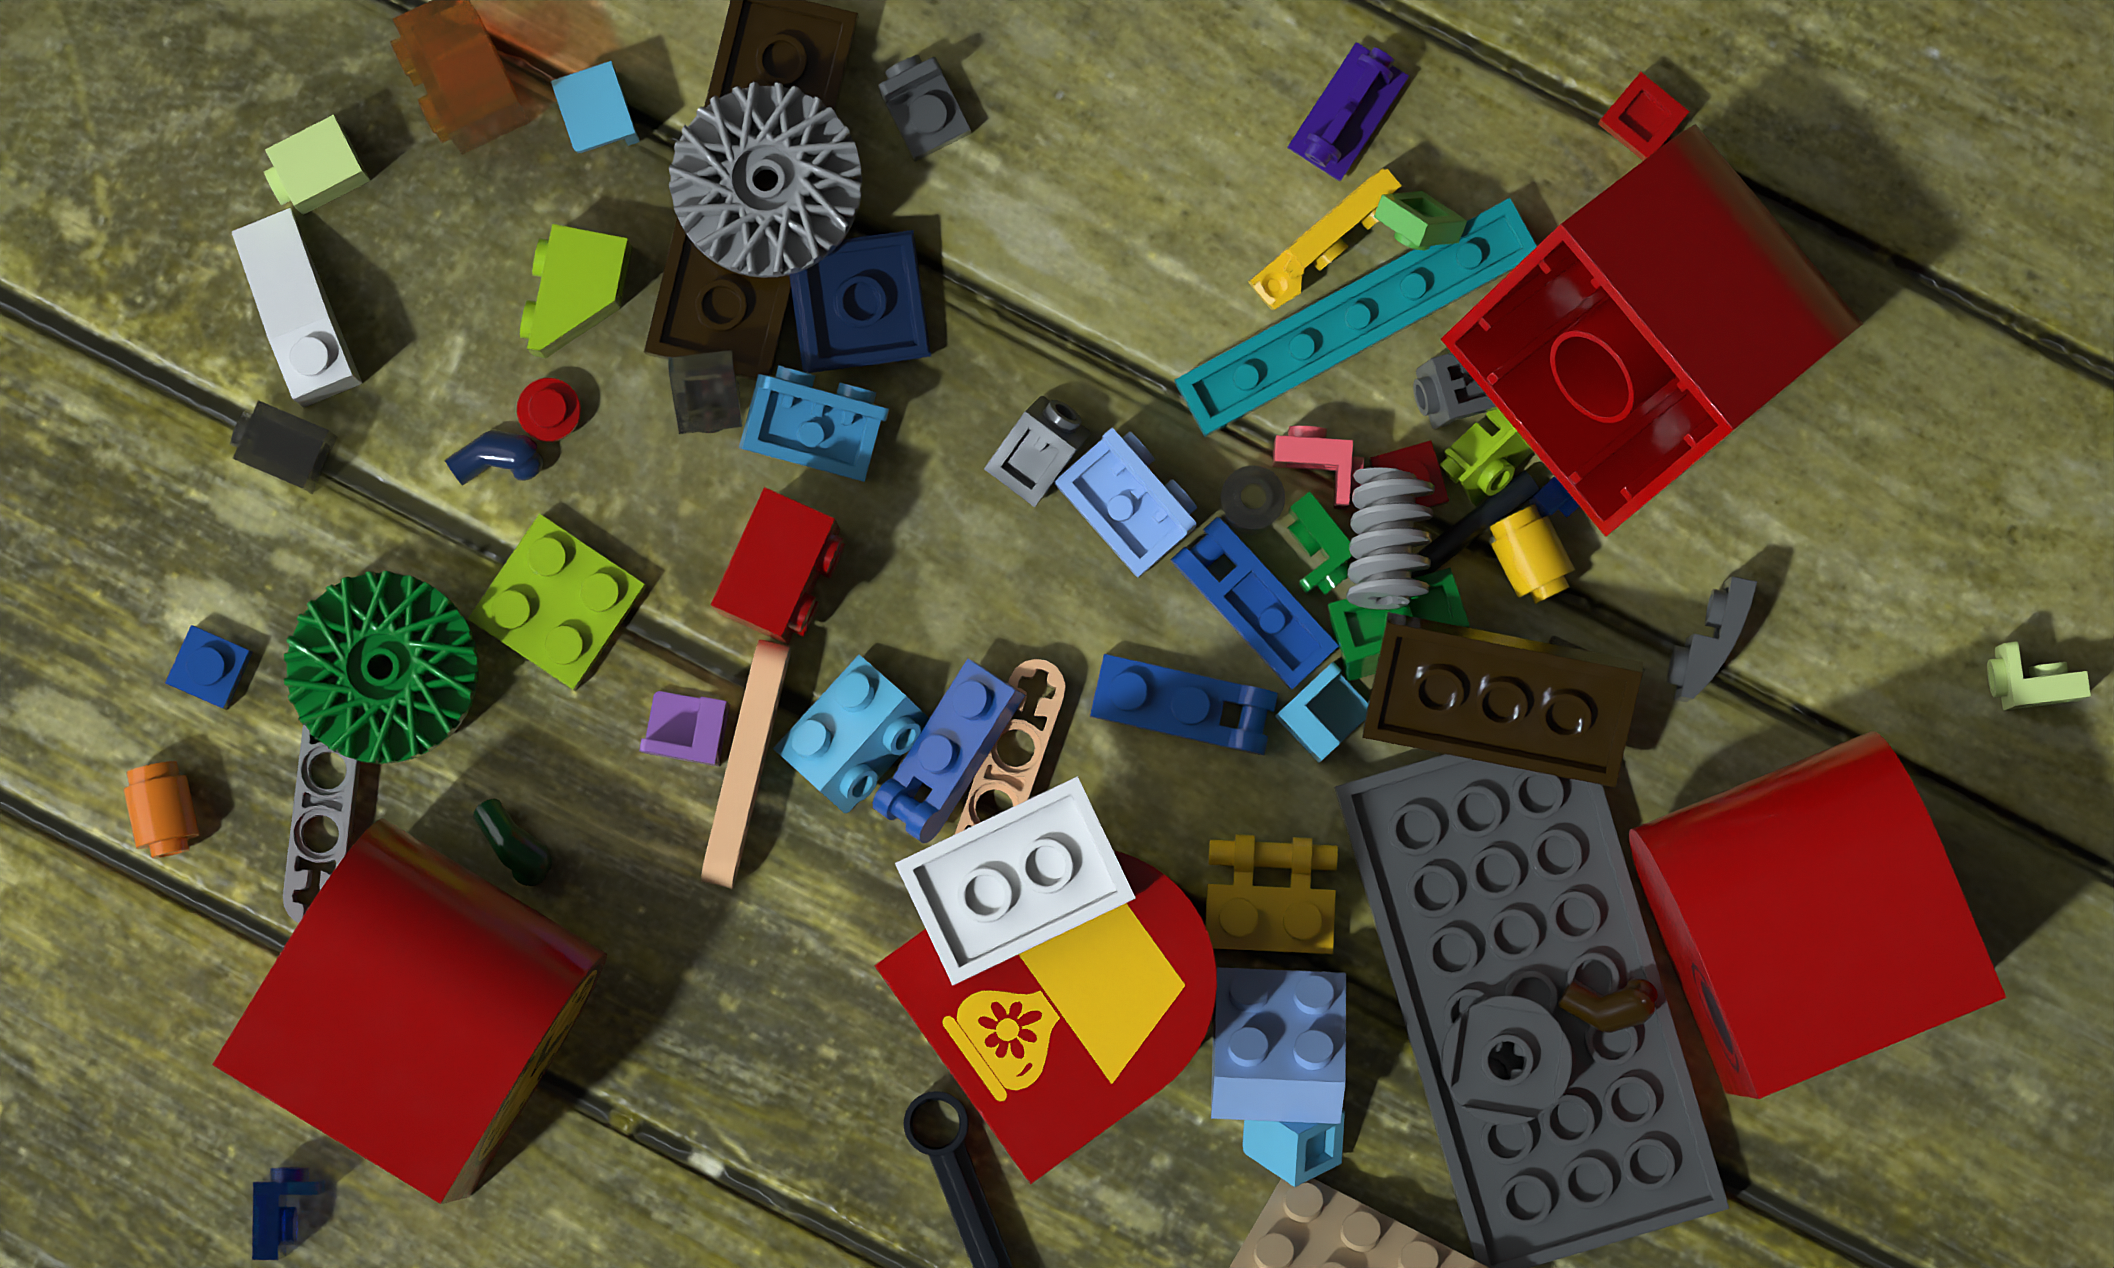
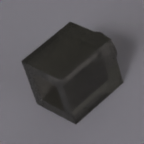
(282, 446)

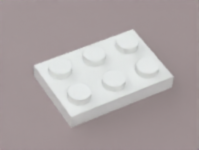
(1015, 880)

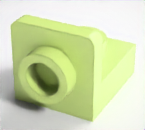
(2046, 686)

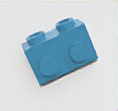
(813, 425)

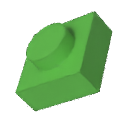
(1419, 220)

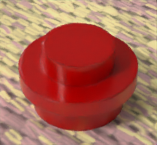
(548, 409)

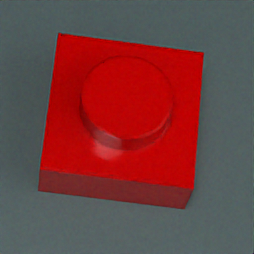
(1643, 117)
(1420, 461)

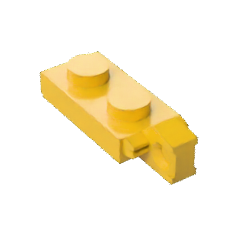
(1322, 242)

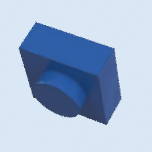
(209, 667)

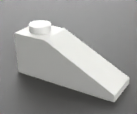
(295, 309)

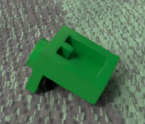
(1318, 532)

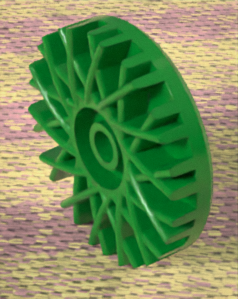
(430, 677)

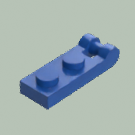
(1256, 605)
(1181, 704)
(949, 751)

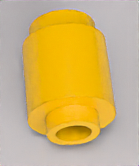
(1531, 554)

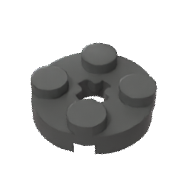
(1528, 1090)

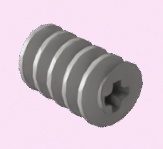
(1387, 538)

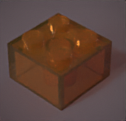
(461, 71)

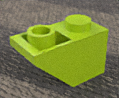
(578, 288)

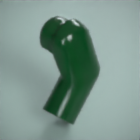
(513, 846)

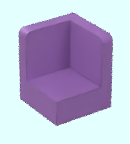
(686, 728)

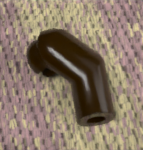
(1611, 1011)

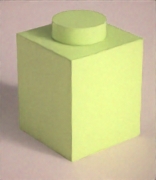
(314, 166)

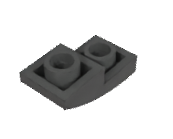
(1703, 656)

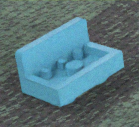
(852, 734)

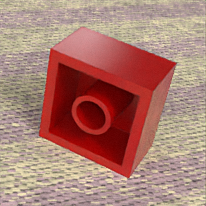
(778, 567)

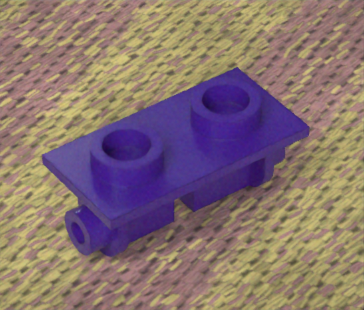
(1348, 110)

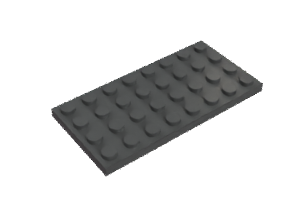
(1514, 889)

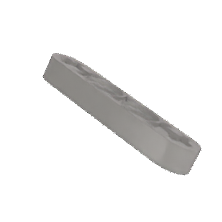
(313, 802)

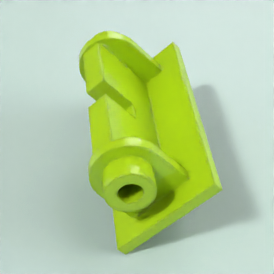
(1483, 461)

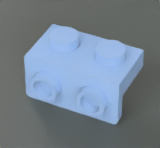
(1128, 501)

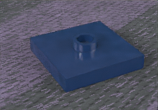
(861, 305)

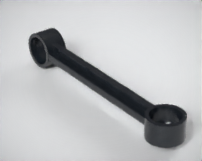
(962, 1188)

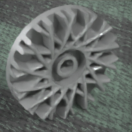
(771, 229)

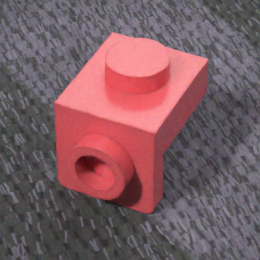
(1310, 449)

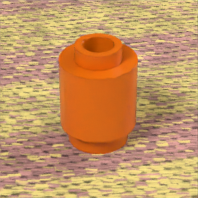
(160, 809)

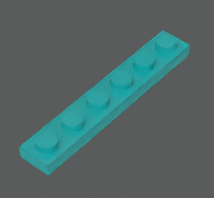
(1354, 319)

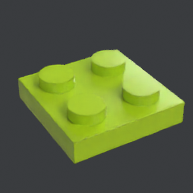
(557, 602)

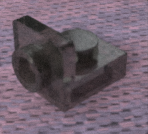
(705, 392)

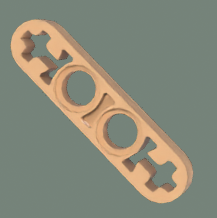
(745, 764)
(1017, 781)

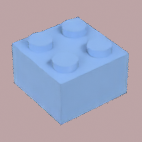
(1279, 1046)

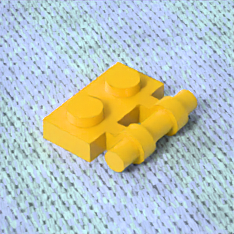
(1271, 917)

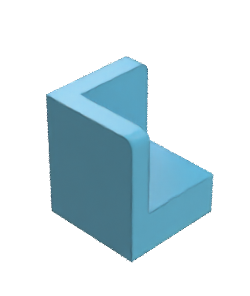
(594, 108)
(1324, 713)
(1294, 1148)

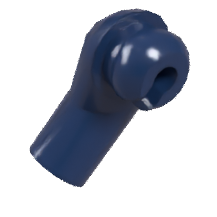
(497, 450)

